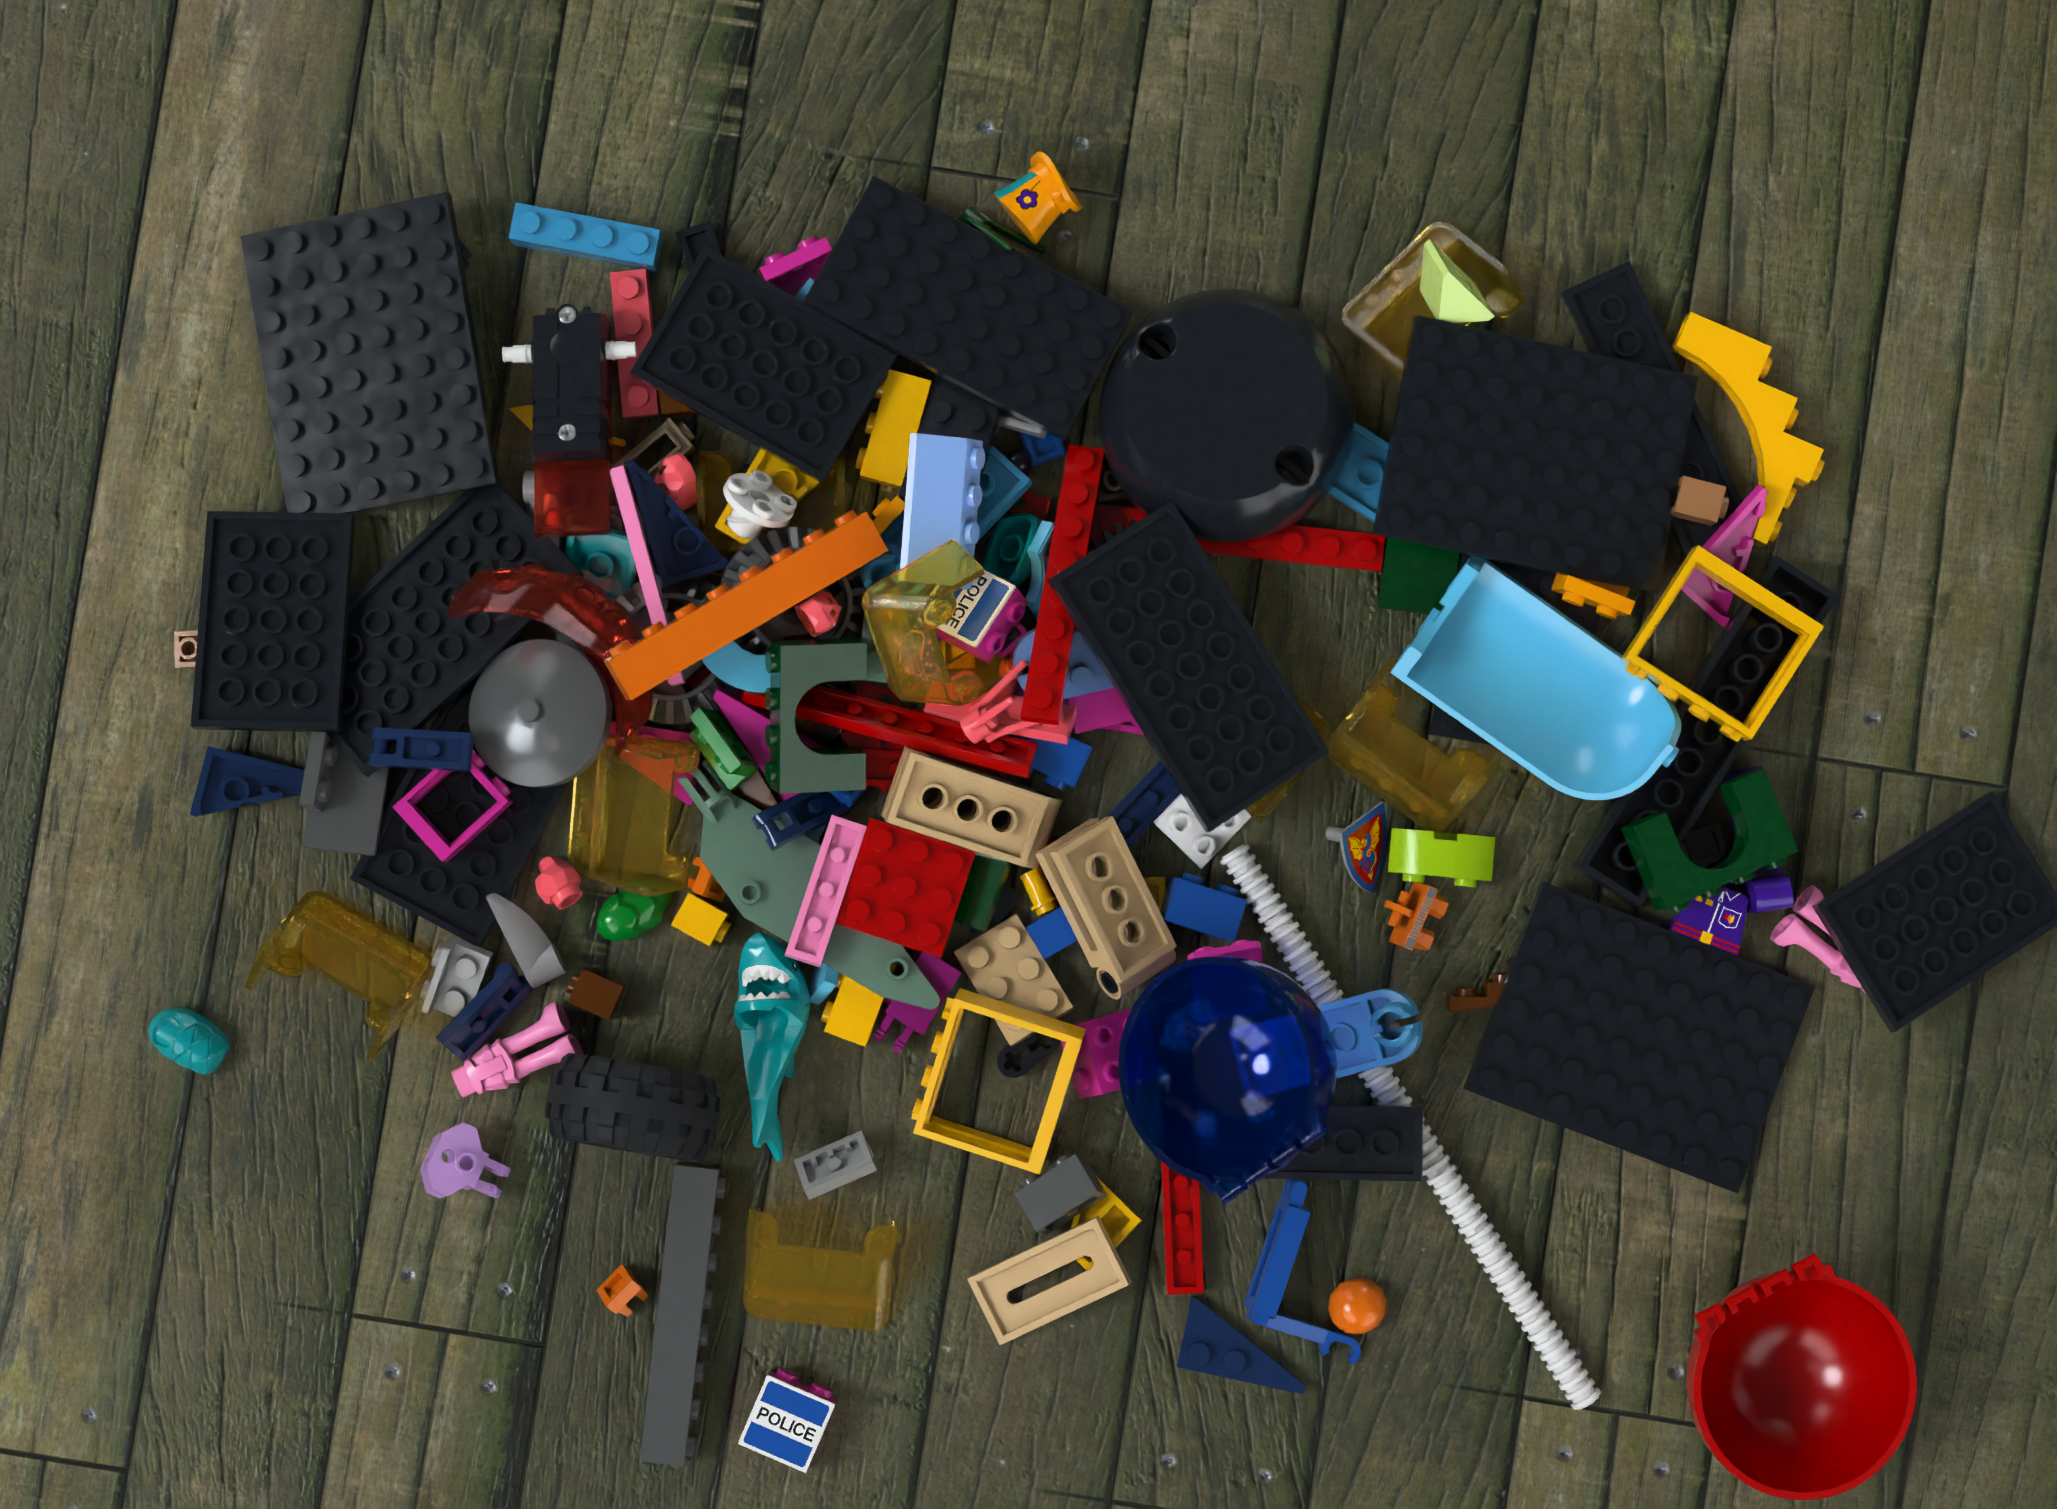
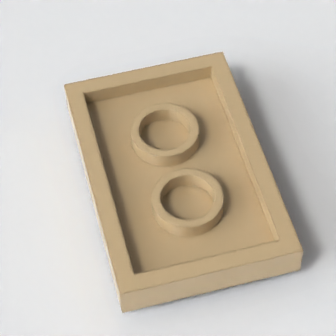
(1012, 970)

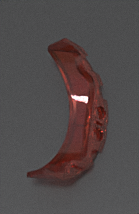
(574, 609)

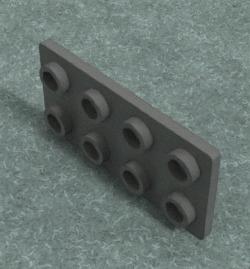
(340, 800)

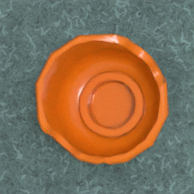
(1357, 1305)

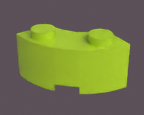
(1441, 855)

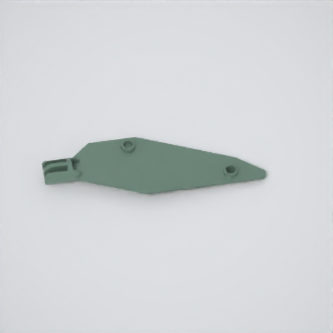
(772, 886)

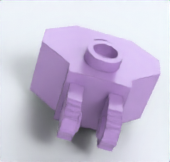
(463, 1164)

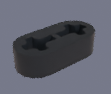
(1030, 1060)

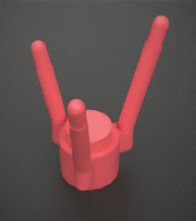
(982, 721)

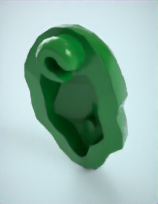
(630, 915)

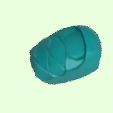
(1008, 546)
(188, 1039)

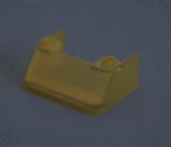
(903, 623)
(1402, 763)
(352, 954)

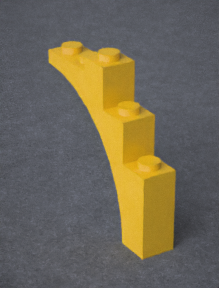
(1736, 365)

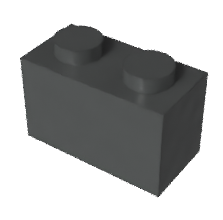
(1060, 1193)

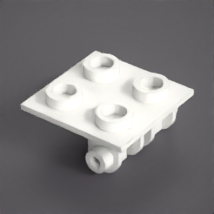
(1187, 833)

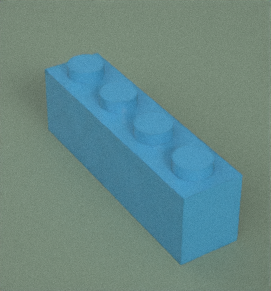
(586, 237)

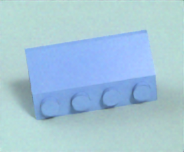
(941, 495)

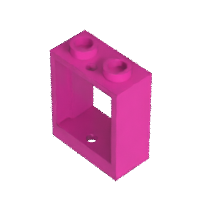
(425, 828)

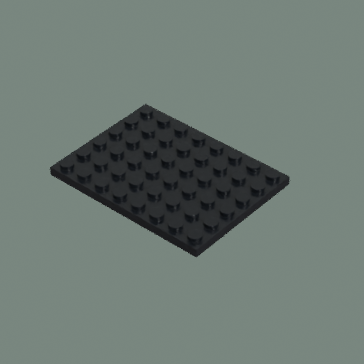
(370, 358)
(1535, 455)
(1639, 1037)

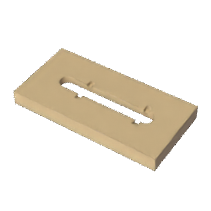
(1012, 1319)

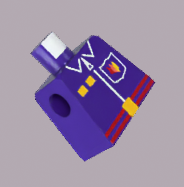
(1714, 920)

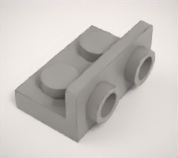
(457, 977)
(835, 1165)

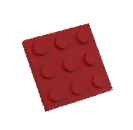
(905, 888)

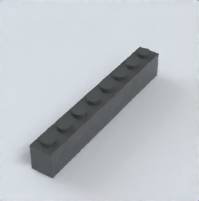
(680, 1314)

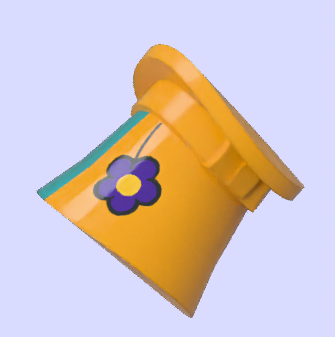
(1037, 198)

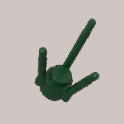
(985, 224)

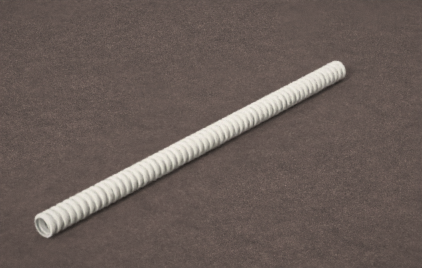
(1435, 1164)

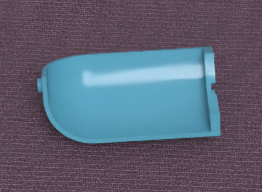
(1539, 687)

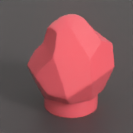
(558, 882)

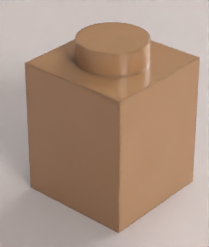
(1700, 501)

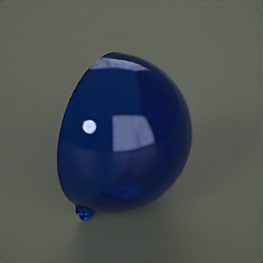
(1227, 1070)

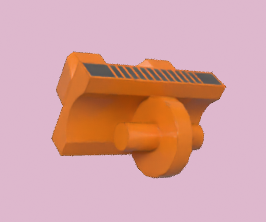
(1410, 914)

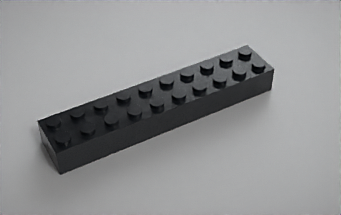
(1732, 680)

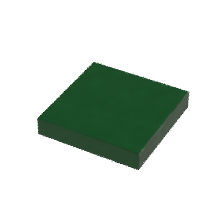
(1415, 576)
(982, 890)

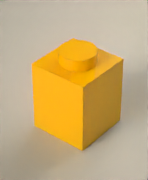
(702, 920)

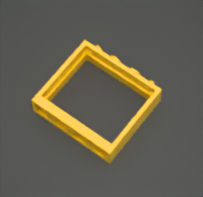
(1756, 595)
(977, 1141)

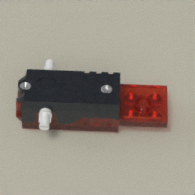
(571, 418)

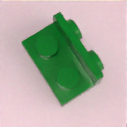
(722, 748)

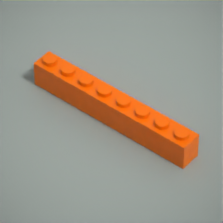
(745, 605)

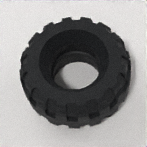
(632, 1107)

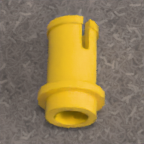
(1039, 892)

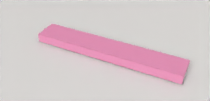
(641, 553)

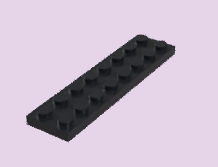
(1621, 325)

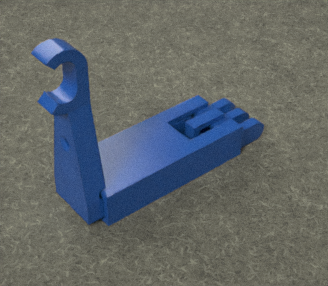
(1274, 1271)

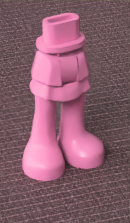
(1794, 931)
(497, 1065)

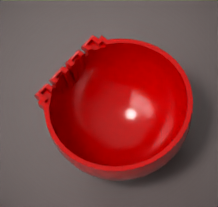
(1801, 1382)

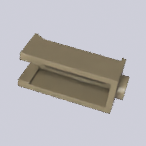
(677, 433)

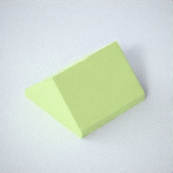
(1449, 290)

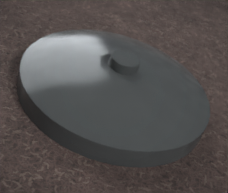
(540, 713)

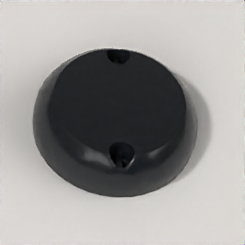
(1225, 412)

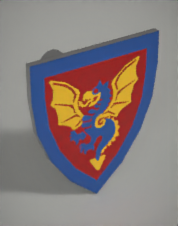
(1363, 846)

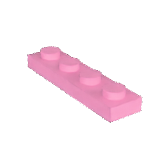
(825, 891)

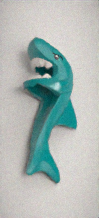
(772, 1020)

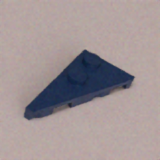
(675, 543)
(239, 780)
(1220, 1350)

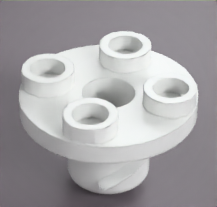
(756, 504)

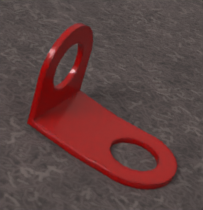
(1035, 505)
(875, 692)

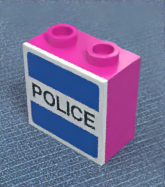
(983, 616)
(788, 1419)

